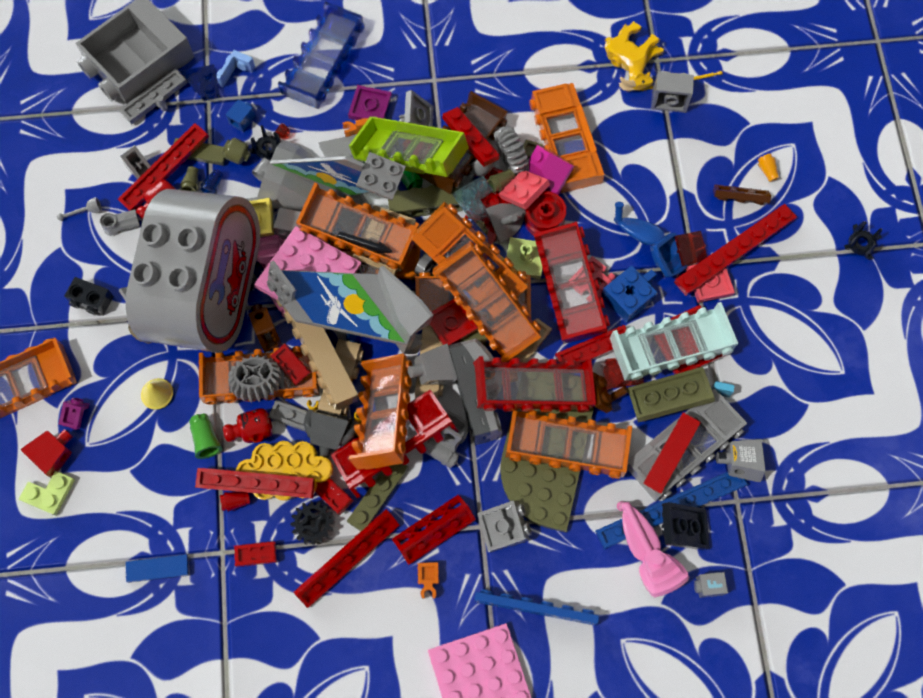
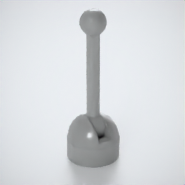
(92, 205)

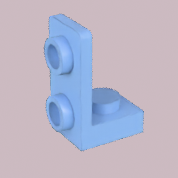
(234, 60)

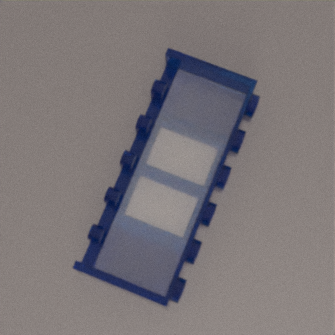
(322, 55)

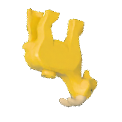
(631, 57)

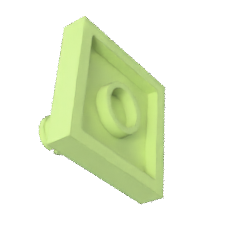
(525, 256)

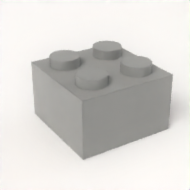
(672, 91)

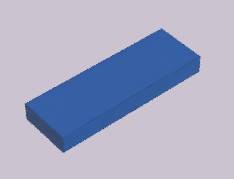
(157, 568)

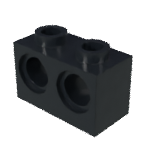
(90, 294)

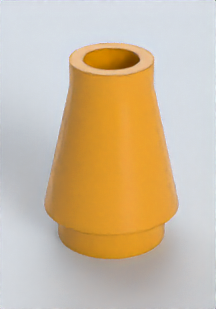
(768, 166)

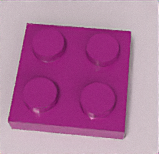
(369, 103)

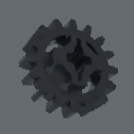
(319, 519)

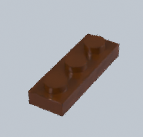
(741, 194)

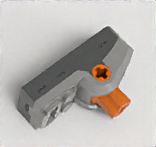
(482, 424)

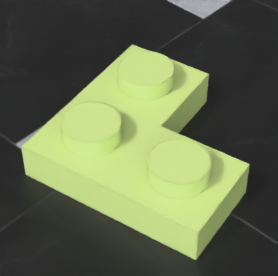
(52, 497)

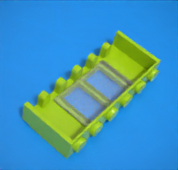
(413, 145)

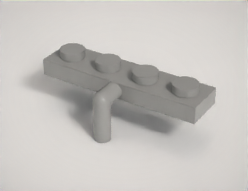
(153, 97)

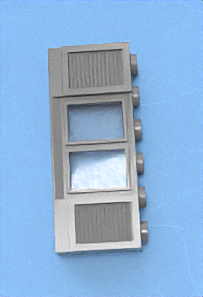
(717, 426)

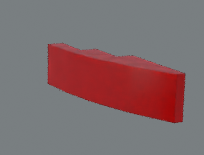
(671, 452)

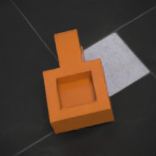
(353, 128)

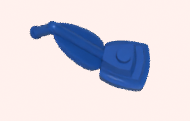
(662, 247)

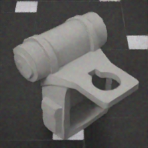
(446, 449)

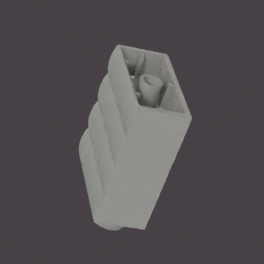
(133, 50)

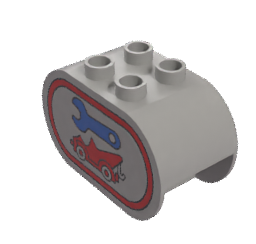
(193, 270)

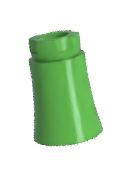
(204, 437)

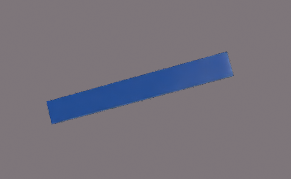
(695, 497)

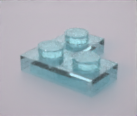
(470, 196)

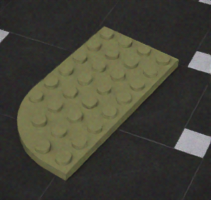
(542, 490)

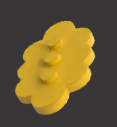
(287, 460)

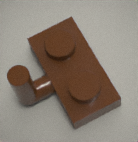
(603, 398)

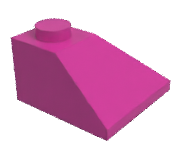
(551, 167)

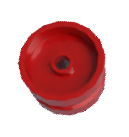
(545, 213)

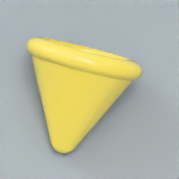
(157, 394)

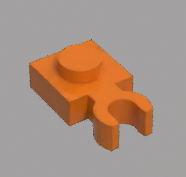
(428, 576)

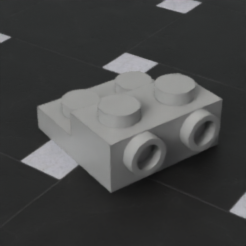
(504, 526)

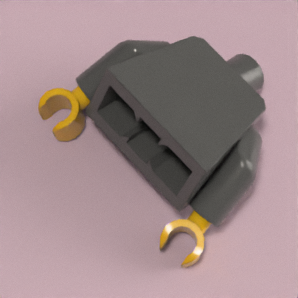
(328, 429)

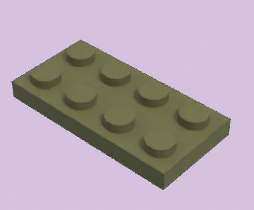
(671, 394)

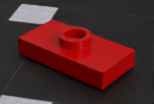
(290, 364)
(334, 496)
(255, 554)

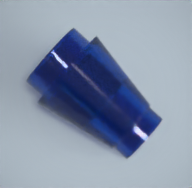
(212, 182)

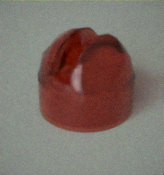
(283, 131)

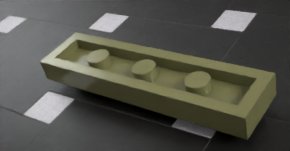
(376, 497)

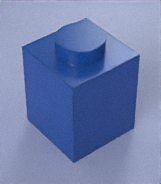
(240, 115)

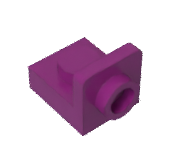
(72, 413)

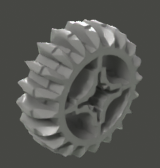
(511, 149)
(254, 378)

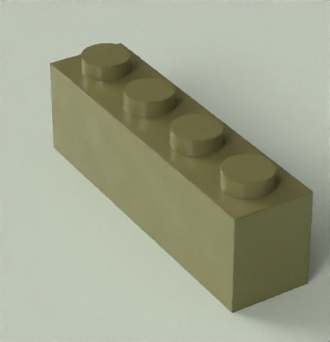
(421, 201)

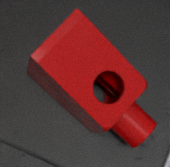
(49, 451)

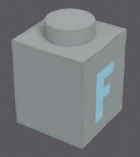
(711, 585)

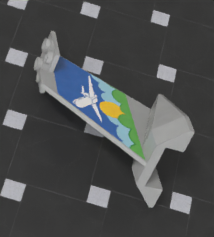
(295, 171)
(353, 304)

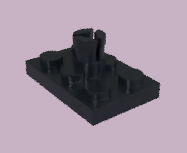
(685, 526)

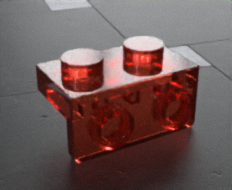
(614, 376)

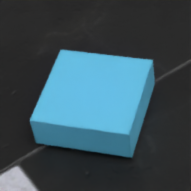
(723, 388)

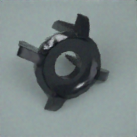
(257, 146)
(858, 233)

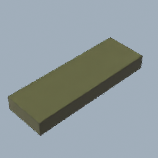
(208, 153)

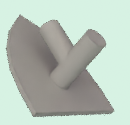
(505, 220)

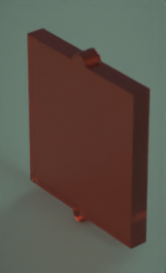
(691, 248)

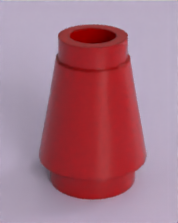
(233, 500)

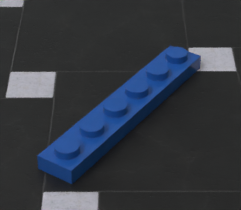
(544, 609)

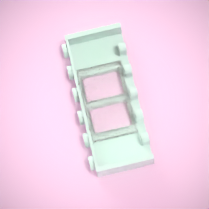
(673, 342)

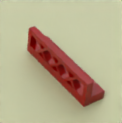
(435, 531)

